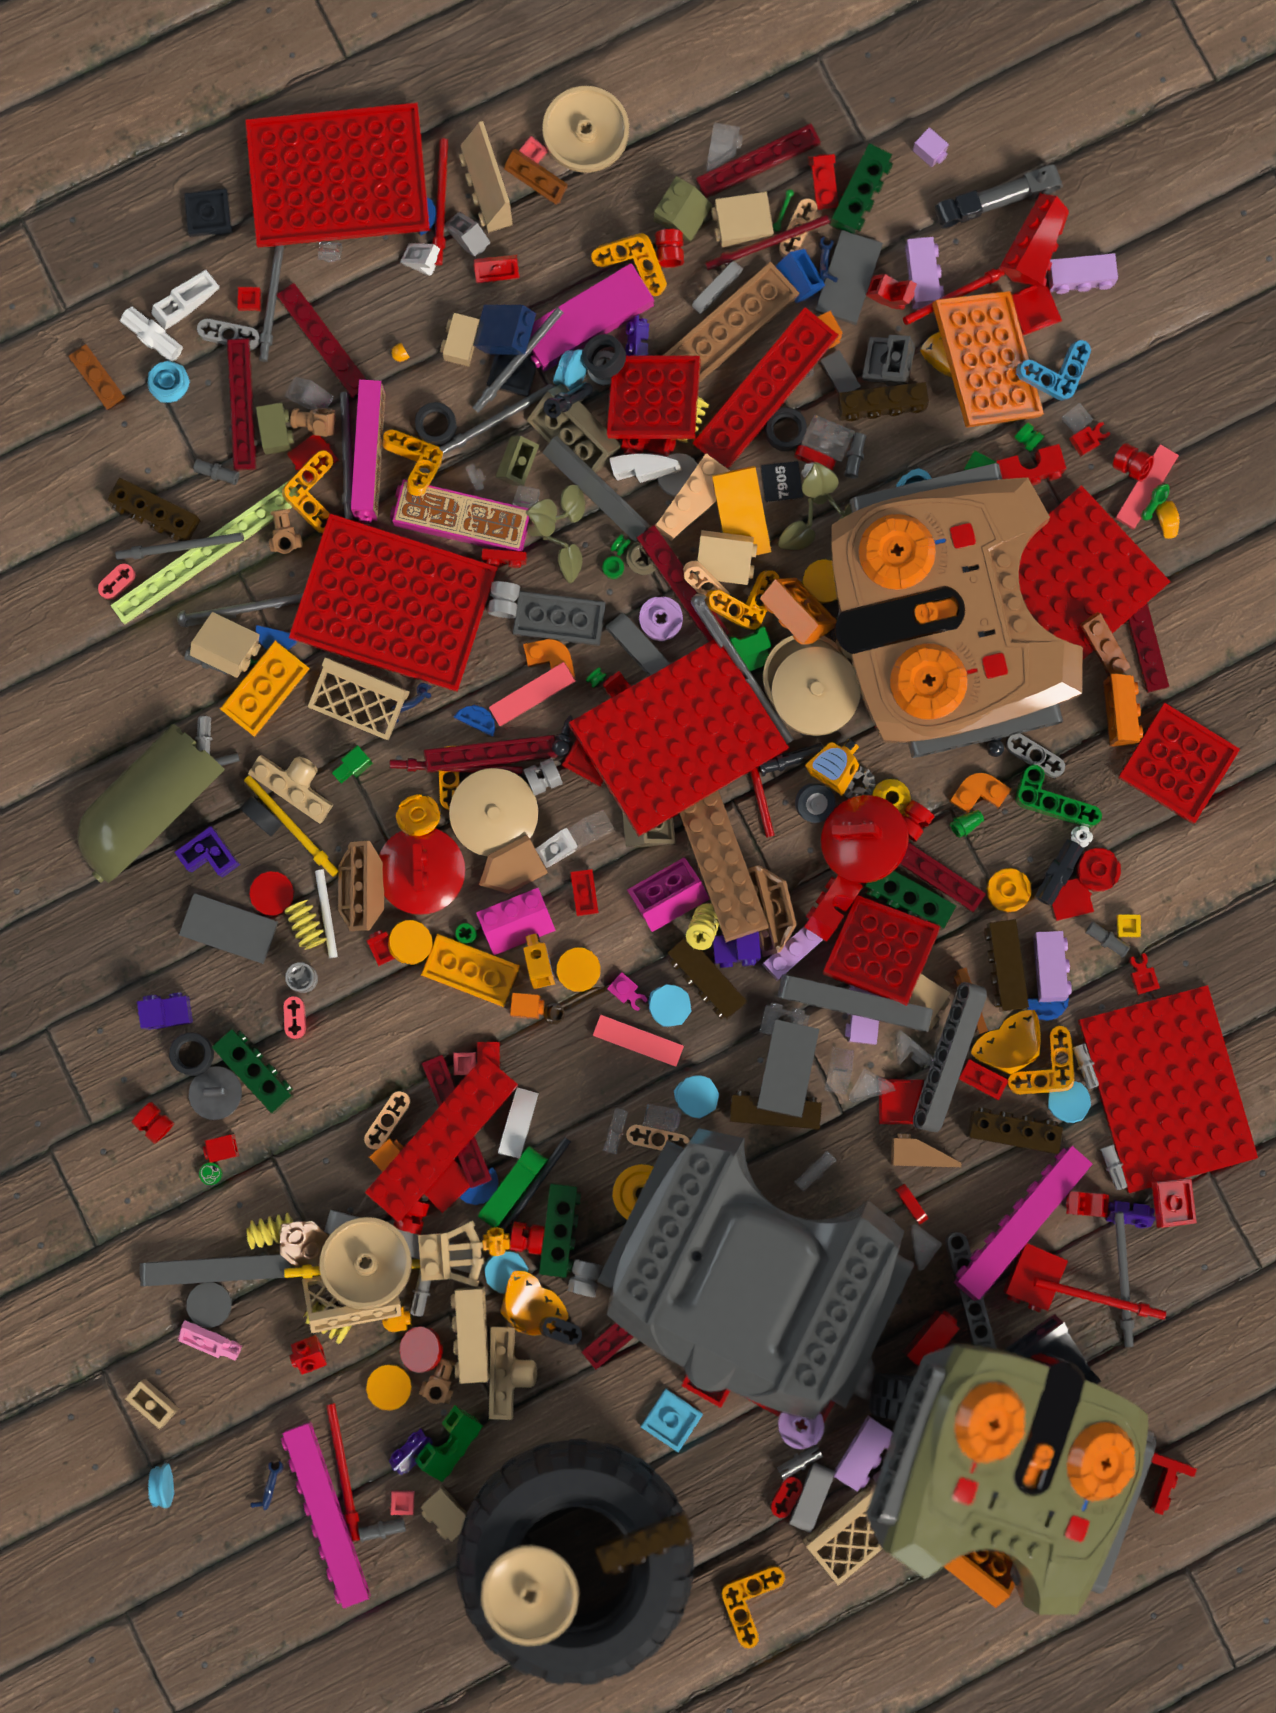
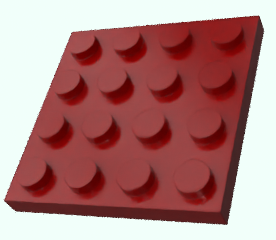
(654, 398)
(1179, 763)
(881, 950)

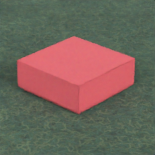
(533, 149)
(464, 1063)
(402, 1502)

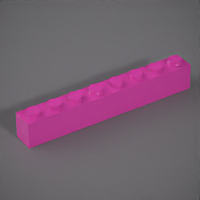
(1022, 1223)
(326, 1514)

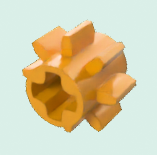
(496, 1241)

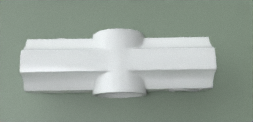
(151, 334)

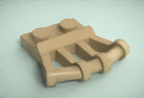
(435, 1255)

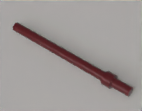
(727, 258)
(412, 765)

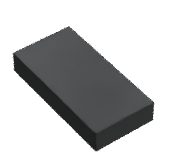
(839, 372)

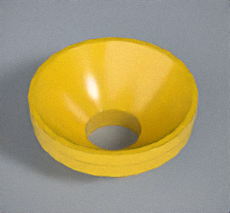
(900, 788)

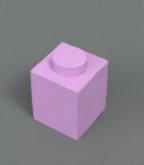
(931, 148)

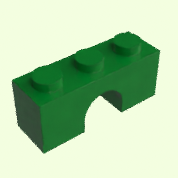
(440, 1460)

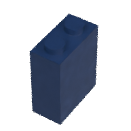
(504, 329)

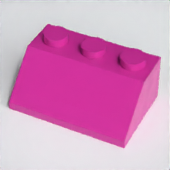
(668, 894)
(514, 919)

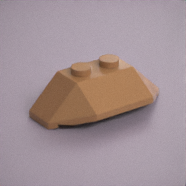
(360, 886)
(777, 908)

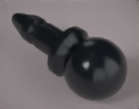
(561, 744)
(995, 747)

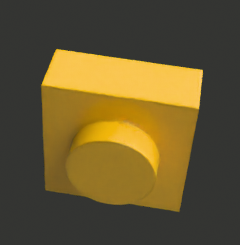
(1129, 926)

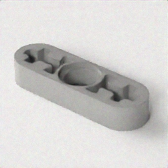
(717, 287)
(214, 324)
(1034, 746)

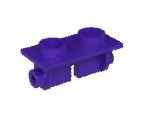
(637, 330)
(1140, 1216)
(402, 1459)

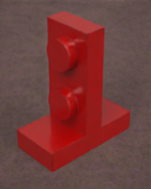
(824, 180)
(1167, 1480)

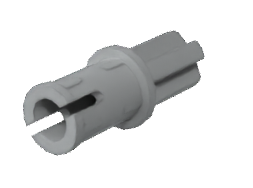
(203, 733)
(1085, 1064)
(1114, 1167)
(420, 1296)

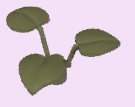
(817, 486)
(543, 520)

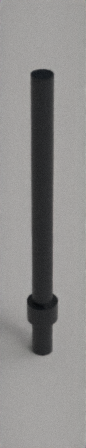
(532, 1188)

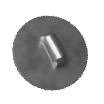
(215, 1093)

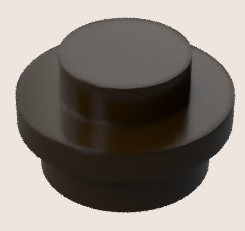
(553, 1013)

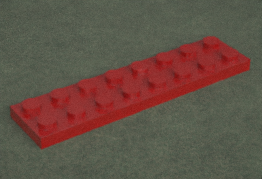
(766, 388)
(441, 1139)

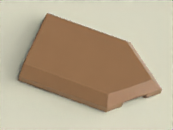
(512, 866)
(302, 1243)

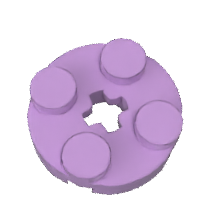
(661, 606)
(804, 1438)

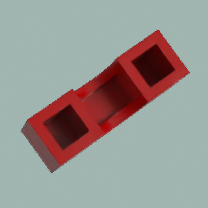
(1049, 465)
(825, 917)

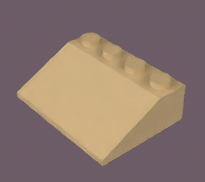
(486, 180)

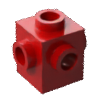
(308, 1355)

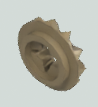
(639, 567)

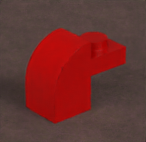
(891, 292)
(1087, 1204)

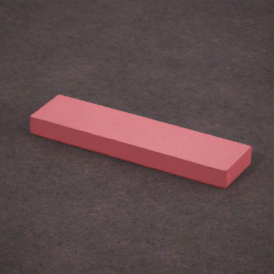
(1141, 494)
(532, 694)
(638, 1040)

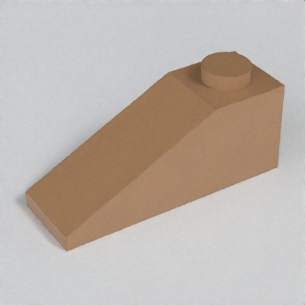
(916, 1153)

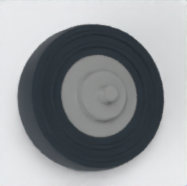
(815, 802)

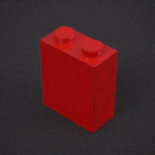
(1029, 1264)
(932, 1336)

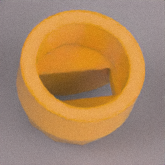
(399, 353)

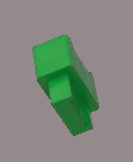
(753, 648)
(354, 764)

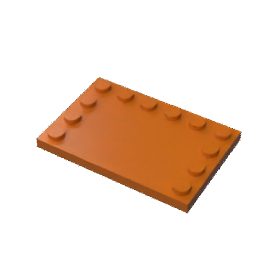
(983, 354)

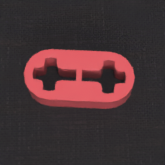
(120, 585)
(300, 1017)

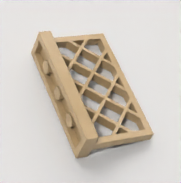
(364, 680)
(335, 1317)
(834, 1525)

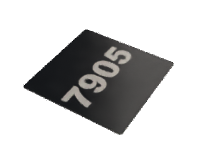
(781, 481)

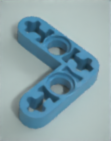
(1060, 379)

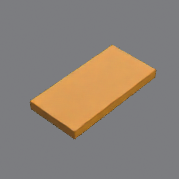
(742, 506)
(264, 688)
(470, 970)

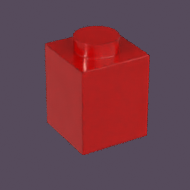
(221, 1148)

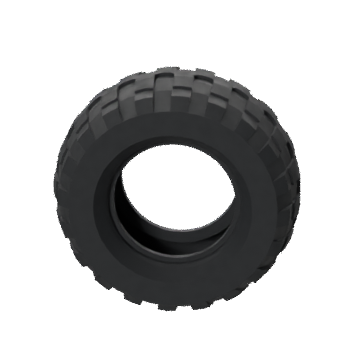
(594, 1478)

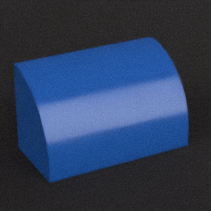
(801, 274)

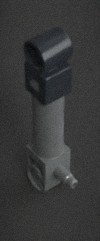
(973, 204)

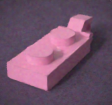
(208, 1341)

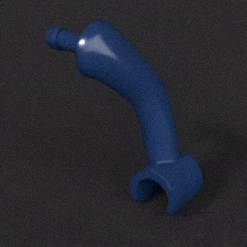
(824, 261)
(421, 694)
(269, 1489)

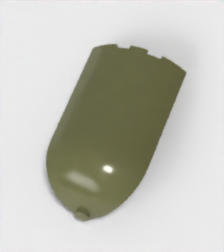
(144, 802)

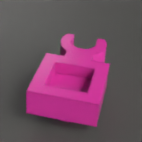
(625, 990)

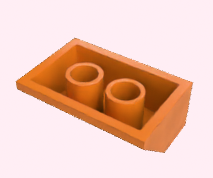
(798, 610)
(1122, 710)
(985, 1573)

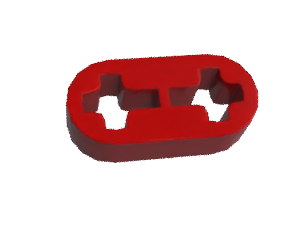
(810, 455)
(911, 1204)
(791, 1499)

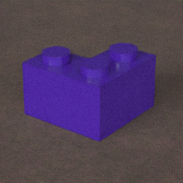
(208, 847)
(743, 949)
(164, 1013)

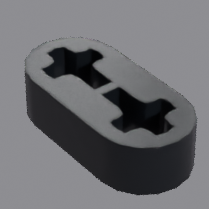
(558, 1335)

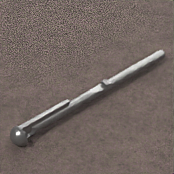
(229, 612)
(722, 640)

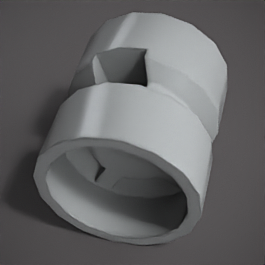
(504, 597)
(549, 771)
(301, 977)
(584, 1279)

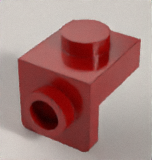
(659, 446)
(616, 684)
(379, 947)

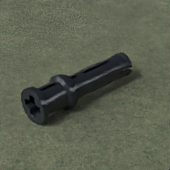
(563, 401)
(790, 758)

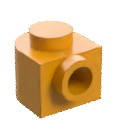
(398, 1323)

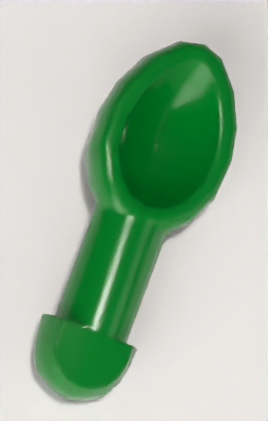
(1158, 496)

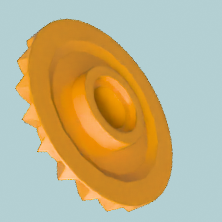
(626, 1187)

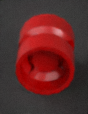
(669, 248)
(1132, 461)
(916, 818)
(152, 1122)
(413, 1220)
(527, 1238)

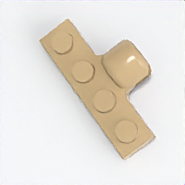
(293, 785)
(506, 1373)

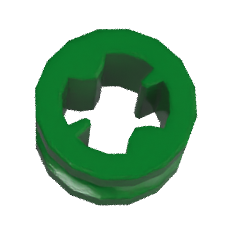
(620, 545)
(596, 677)
(467, 926)

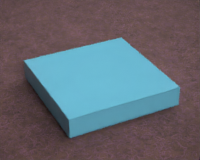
(671, 1420)

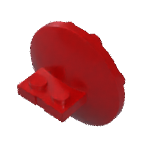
(864, 839)
(422, 871)

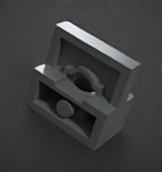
(889, 360)

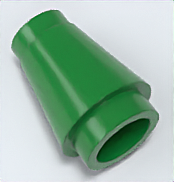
(966, 823)

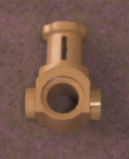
(318, 421)
(283, 529)
(440, 1381)

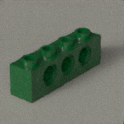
(875, 159)
(942, 908)
(226, 1050)
(550, 1265)

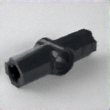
(1059, 872)

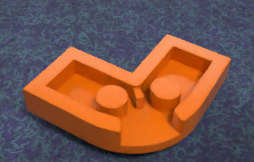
(548, 651)
(976, 786)

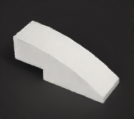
(184, 299)
(643, 466)
(518, 1123)

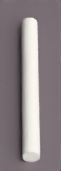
(326, 913)

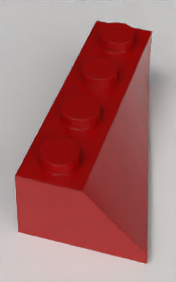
(1036, 241)

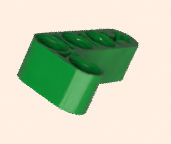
(1059, 801)
(512, 1187)

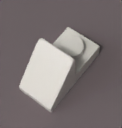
(421, 257)
(557, 848)

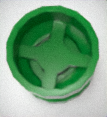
(1029, 437)

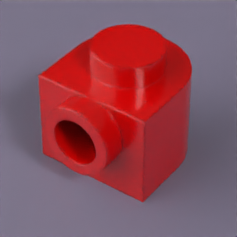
(632, 446)

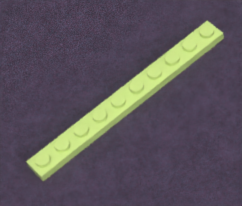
(199, 558)

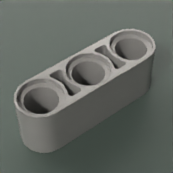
(811, 1497)

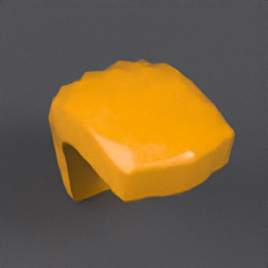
(1168, 519)

